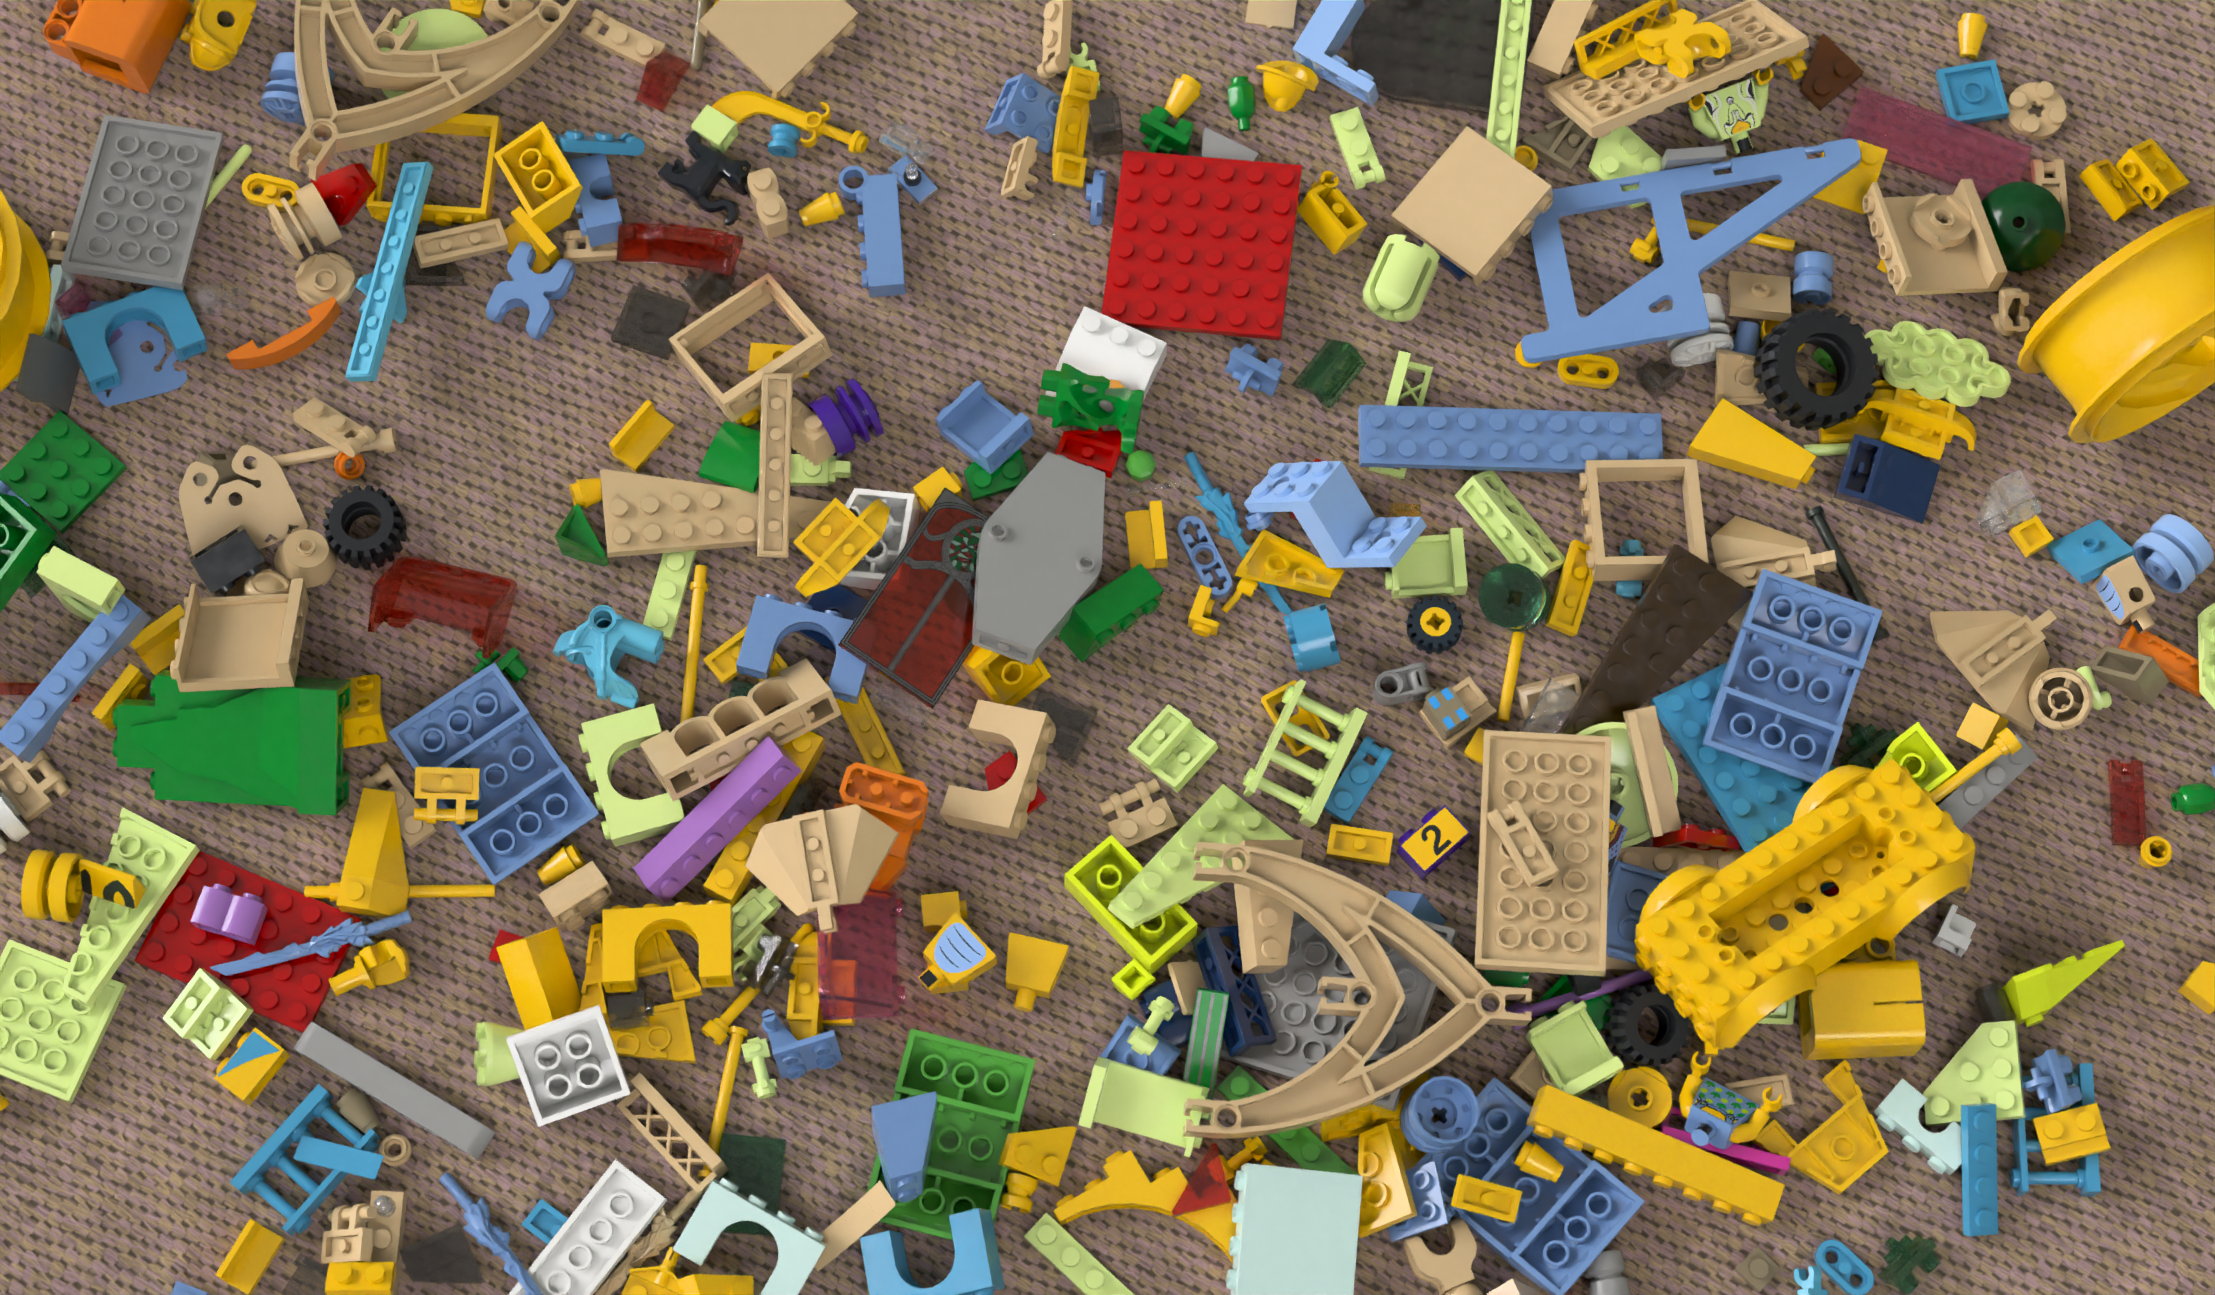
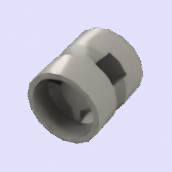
(1606, 1275)

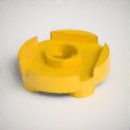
(1635, 1081)

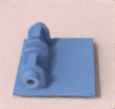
(1428, 1201)

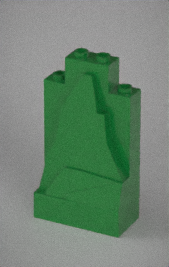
(241, 743)

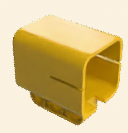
(1863, 1008)

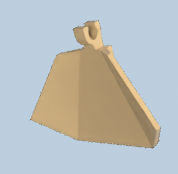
(1748, 547)
(1997, 655)
(821, 859)

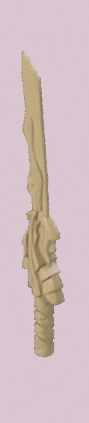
(651, 1244)

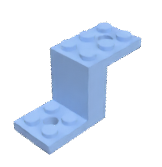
(1322, 42)
(1335, 514)

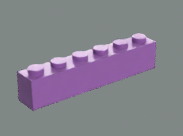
(717, 819)

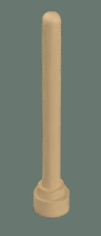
(383, 442)

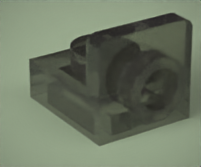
(630, 1010)

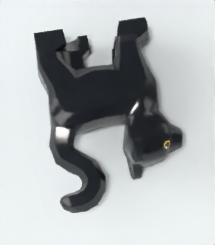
(705, 174)

